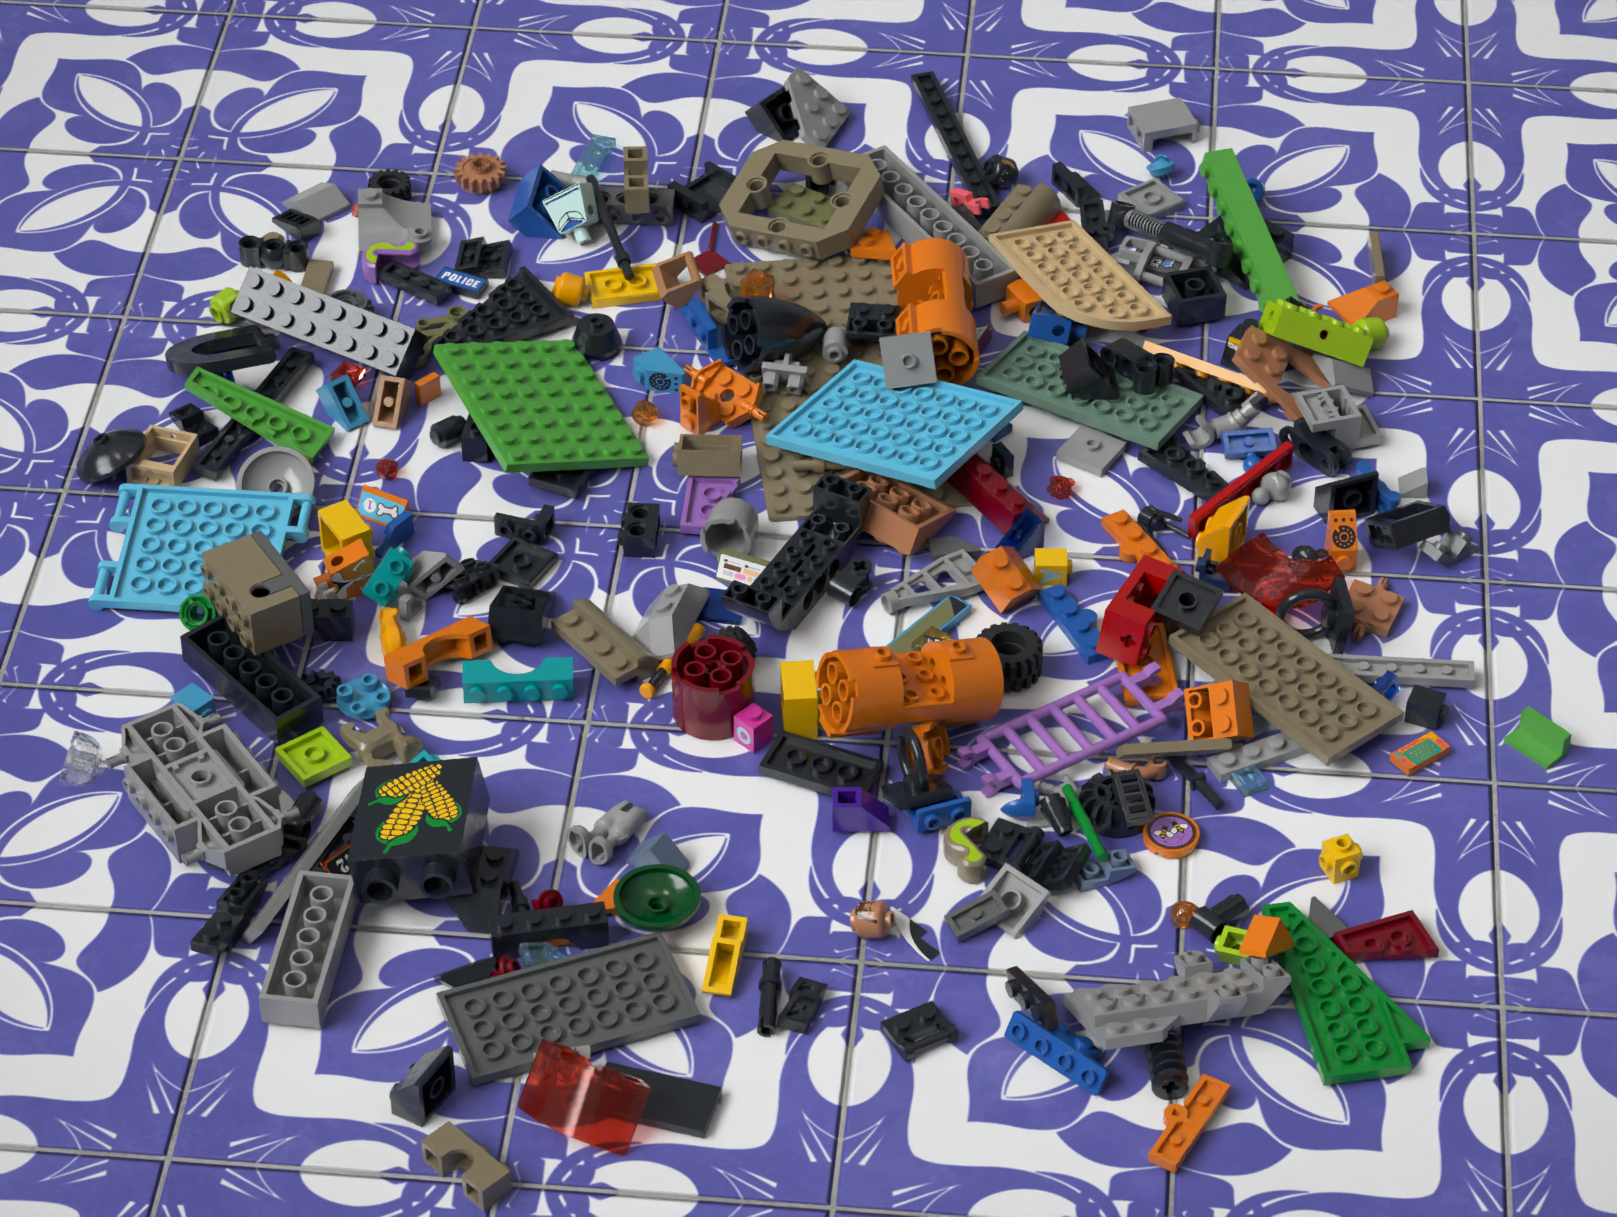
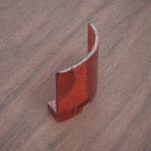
(1272, 576)
(581, 1100)

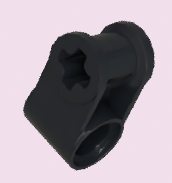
(851, 582)

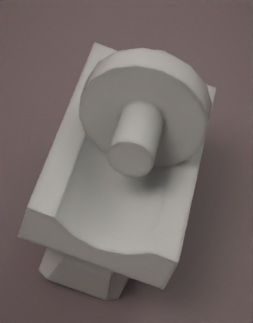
(785, 372)

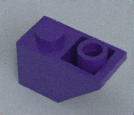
(857, 811)

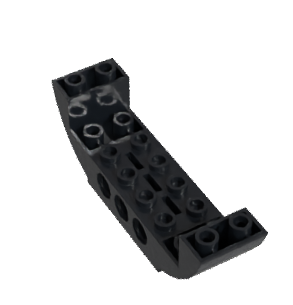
(808, 560)

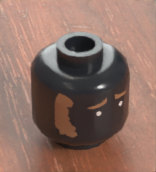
(1000, 171)

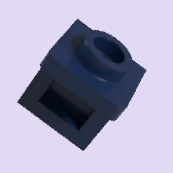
(1208, 571)

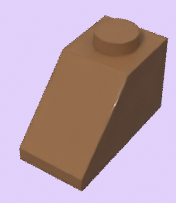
(391, 401)

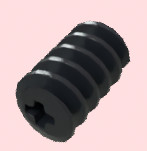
(1168, 1067)

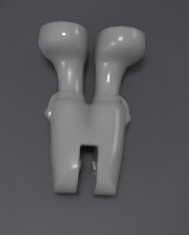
(608, 832)

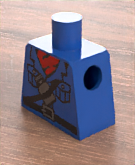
(1052, 327)

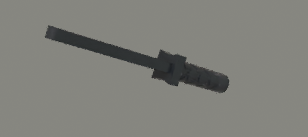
(1197, 781)

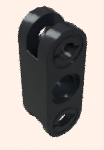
(1316, 448)

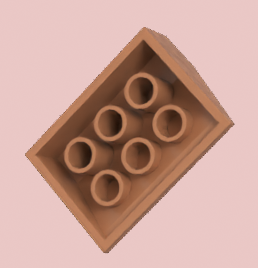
(901, 512)

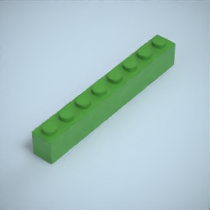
(1246, 227)

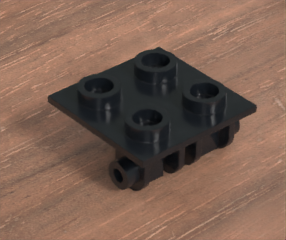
(474, 579)

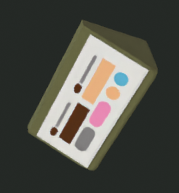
(739, 567)

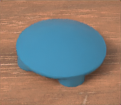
(363, 697)

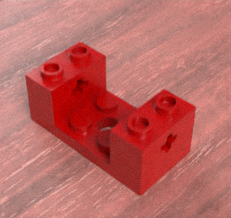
(1129, 616)

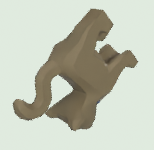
(381, 741)

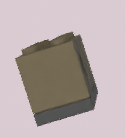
(257, 593)

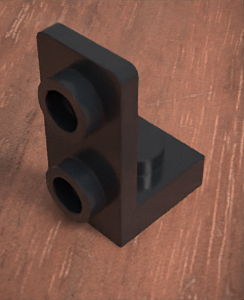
(533, 531)

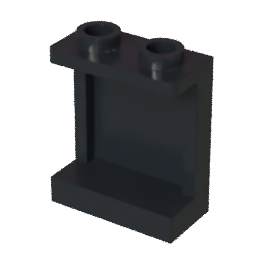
(703, 195)

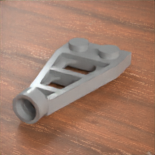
(956, 564)

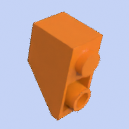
(698, 410)

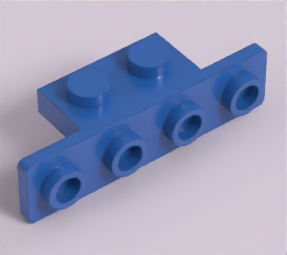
(705, 330)
(1061, 1050)

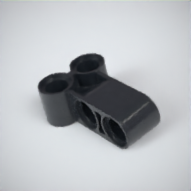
(1139, 365)

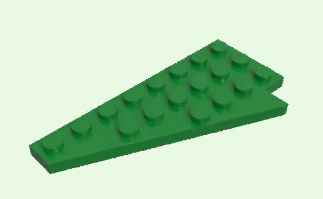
(1343, 1013)

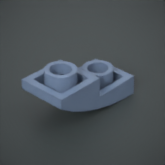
(1100, 874)

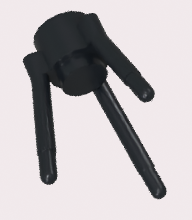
(1152, 520)

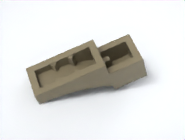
(716, 296)

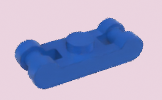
(1385, 498)

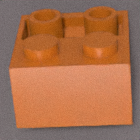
(1219, 711)

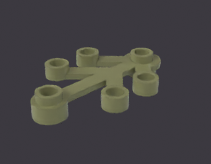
(424, 326)

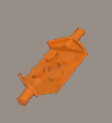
(718, 381)

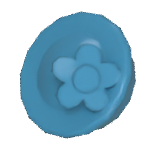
(1161, 166)

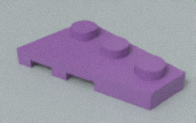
(701, 497)

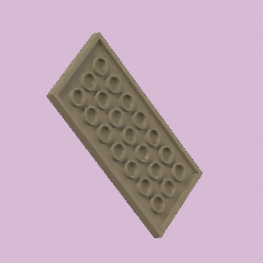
(1288, 679)

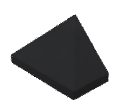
(467, 973)

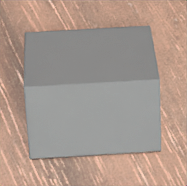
(319, 201)
(1353, 377)
(1022, 898)

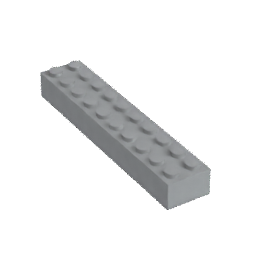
(921, 213)

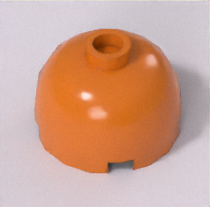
(934, 744)

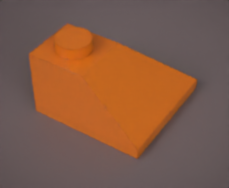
(1371, 301)

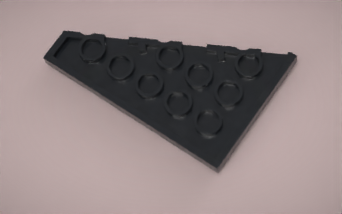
(511, 313)

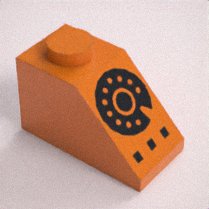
(1342, 538)

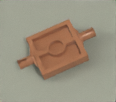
(1374, 608)

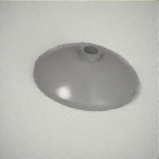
(277, 468)

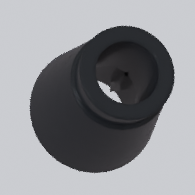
(1056, 813)

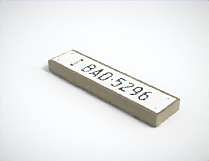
(1173, 748)

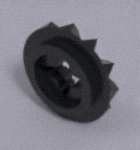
(327, 679)

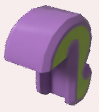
(383, 252)

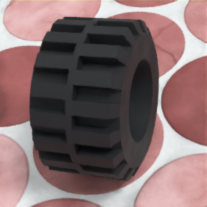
(1019, 654)

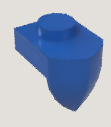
(1025, 806)

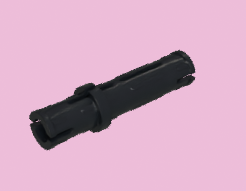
(770, 988)

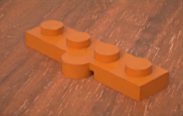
(1132, 539)
(1187, 1122)

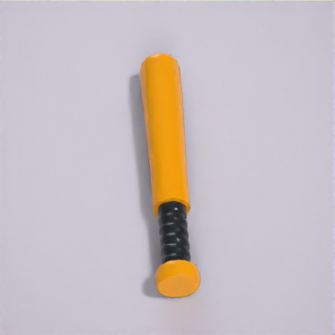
(647, 689)

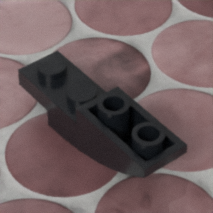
(232, 915)

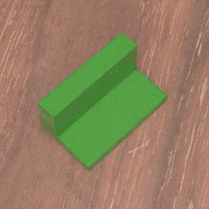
(1539, 739)

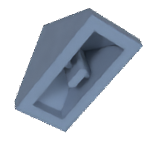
(658, 850)

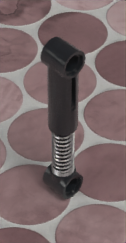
(1211, 250)

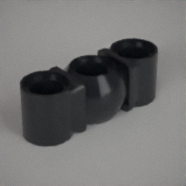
(274, 253)

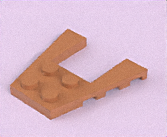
(1264, 361)

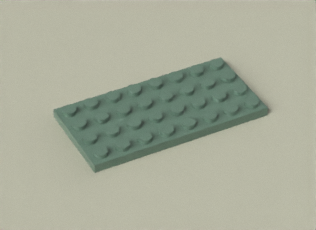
(1031, 374)

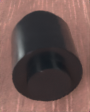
(447, 430)

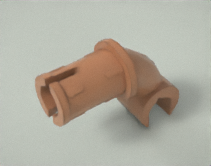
(1152, 770)

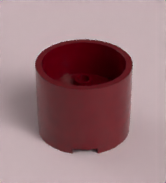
(711, 685)

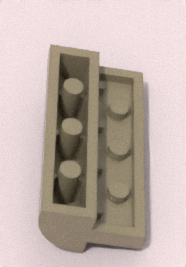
(1023, 209)
(604, 643)

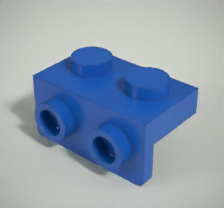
(940, 813)

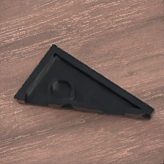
(1217, 394)

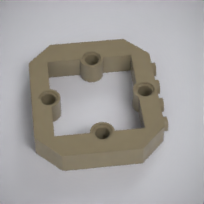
(849, 209)

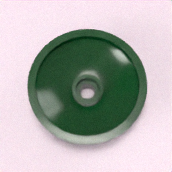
(657, 897)

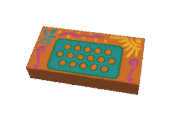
(1419, 753)

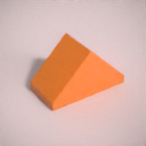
(1266, 937)

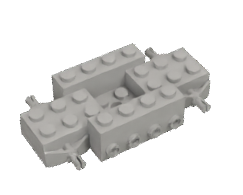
(226, 818)

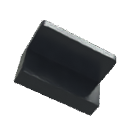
(1072, 185)

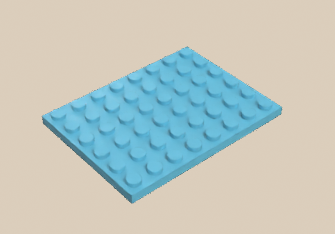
(896, 432)

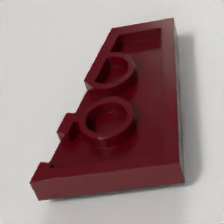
(1387, 938)

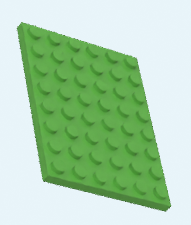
(540, 406)

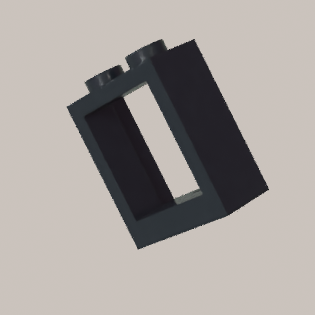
(1407, 524)

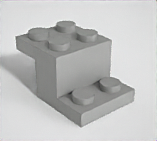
(1336, 413)

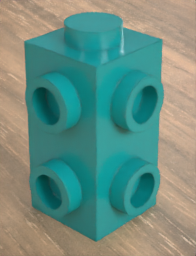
(388, 575)

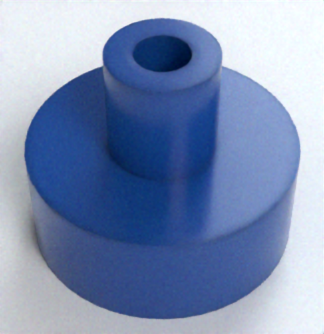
(1259, 189)

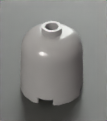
(730, 526)

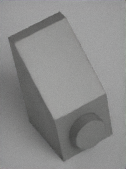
(432, 572)

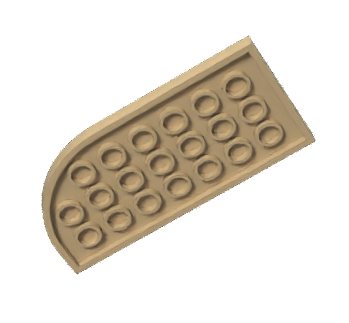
(1079, 277)

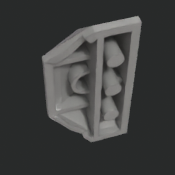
(670, 619)

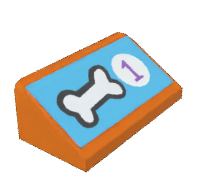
(380, 505)

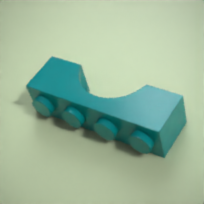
(488, 684)

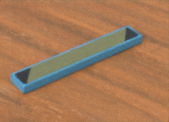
(942, 616)

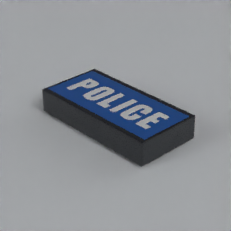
(464, 283)

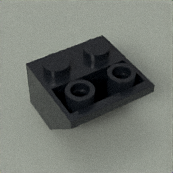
(871, 321)

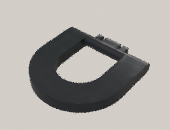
(190, 353)

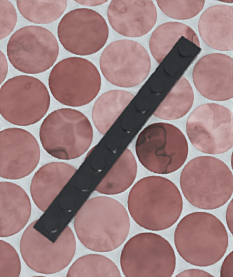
(953, 139)

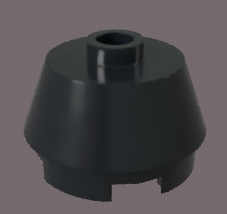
(597, 337)

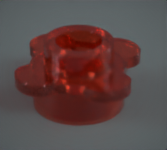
(1060, 487)

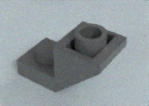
(1450, 549)

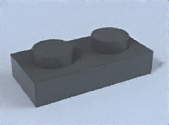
(976, 915)

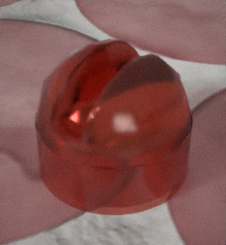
(387, 469)

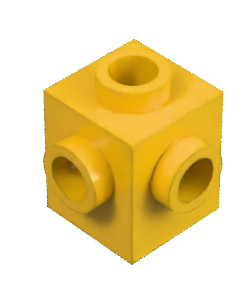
(1340, 858)

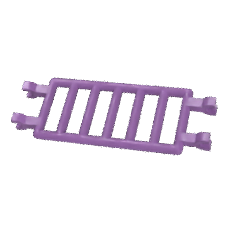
(1133, 684)

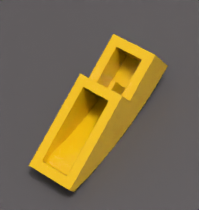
(725, 955)

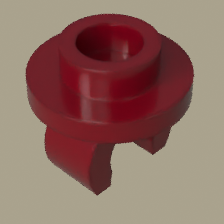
(548, 899)
(505, 964)

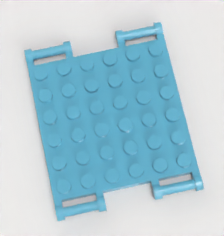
(172, 530)

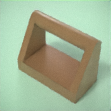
(666, 279)

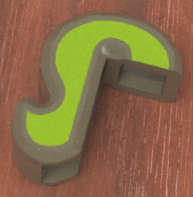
(962, 850)

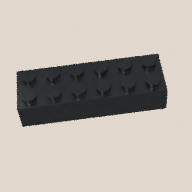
(253, 684)

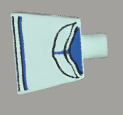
(573, 211)

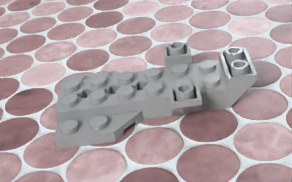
(1146, 1011)

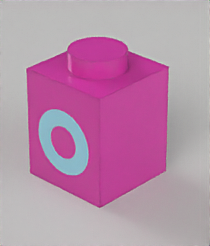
(753, 727)

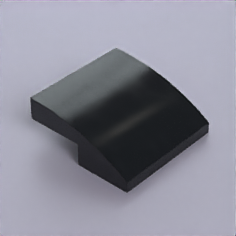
(484, 259)
(1056, 866)

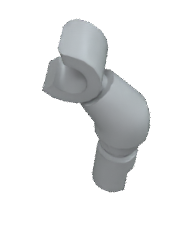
(1231, 421)

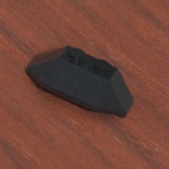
(490, 891)

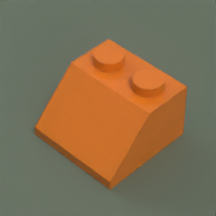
(1005, 578)

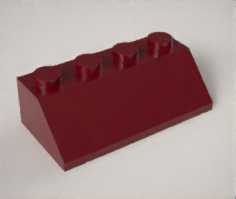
(991, 493)

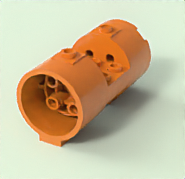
(938, 298)
(878, 689)

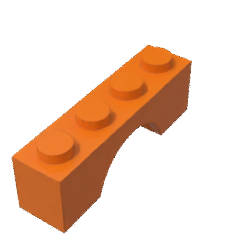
(459, 640)

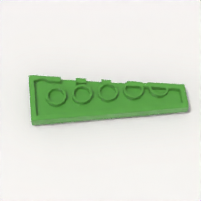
(262, 415)

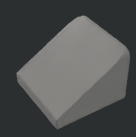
(1414, 484)

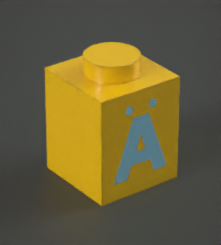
(1052, 566)

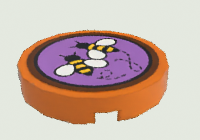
(1171, 835)

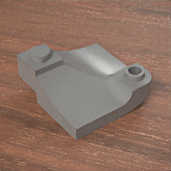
(392, 220)

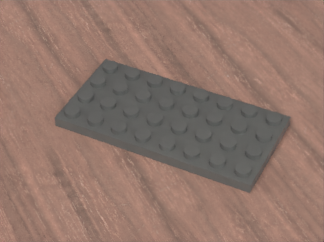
(575, 1001)

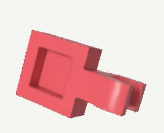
(966, 197)

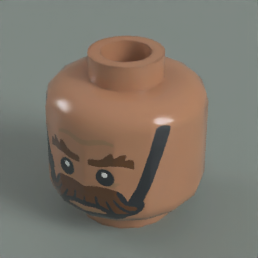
(872, 919)

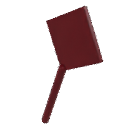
(709, 261)

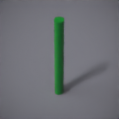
(1085, 823)

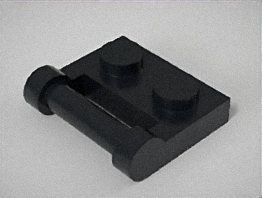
(1004, 838)
(916, 1024)

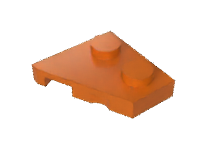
(873, 245)

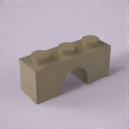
(636, 179)
(452, 1149)

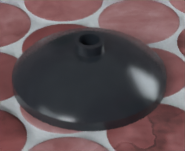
(110, 454)

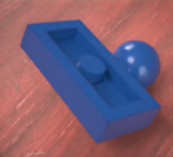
(1248, 445)

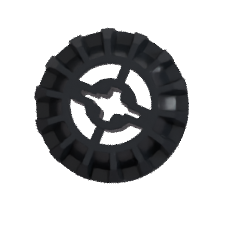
(1106, 814)

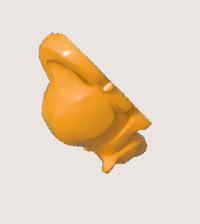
(391, 633)

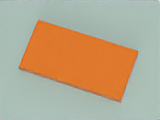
(1161, 655)

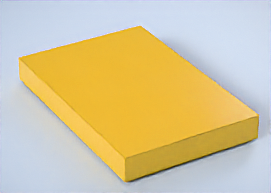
(612, 289)

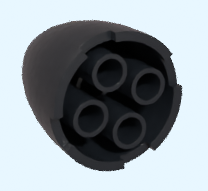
(779, 327)

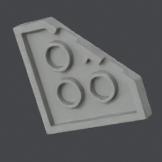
(814, 108)

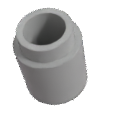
(835, 345)

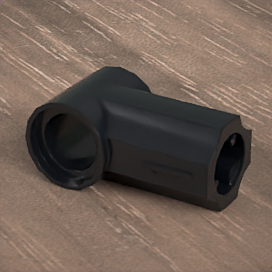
(309, 806)
(1211, 921)

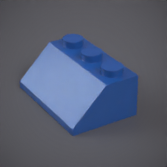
(528, 210)

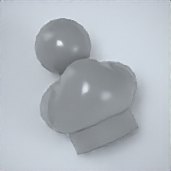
(1273, 486)

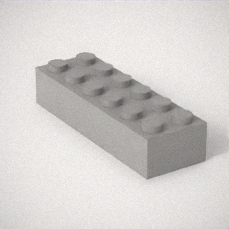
(308, 949)

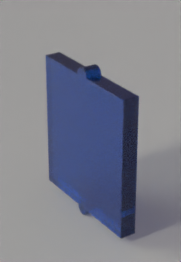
(716, 612)

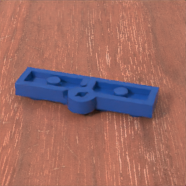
(1076, 623)

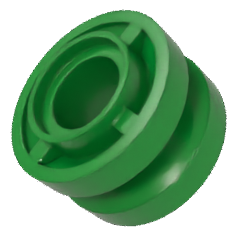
(188, 611)

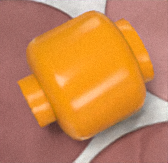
(570, 289)

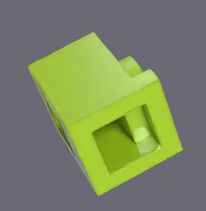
(1228, 945)

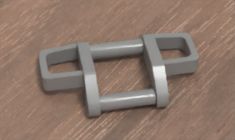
(1149, 249)

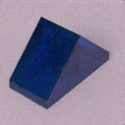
(1025, 534)

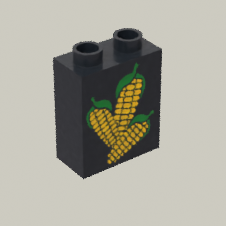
(418, 830)

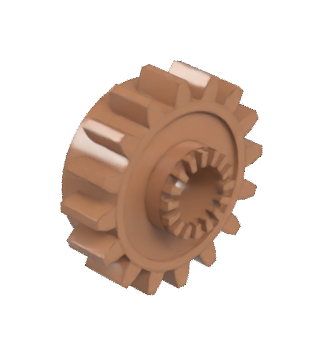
(480, 173)

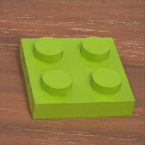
(313, 756)

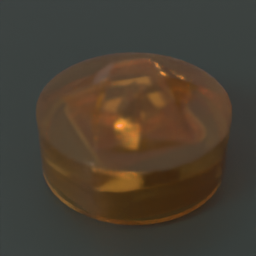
(644, 413)
(1181, 914)

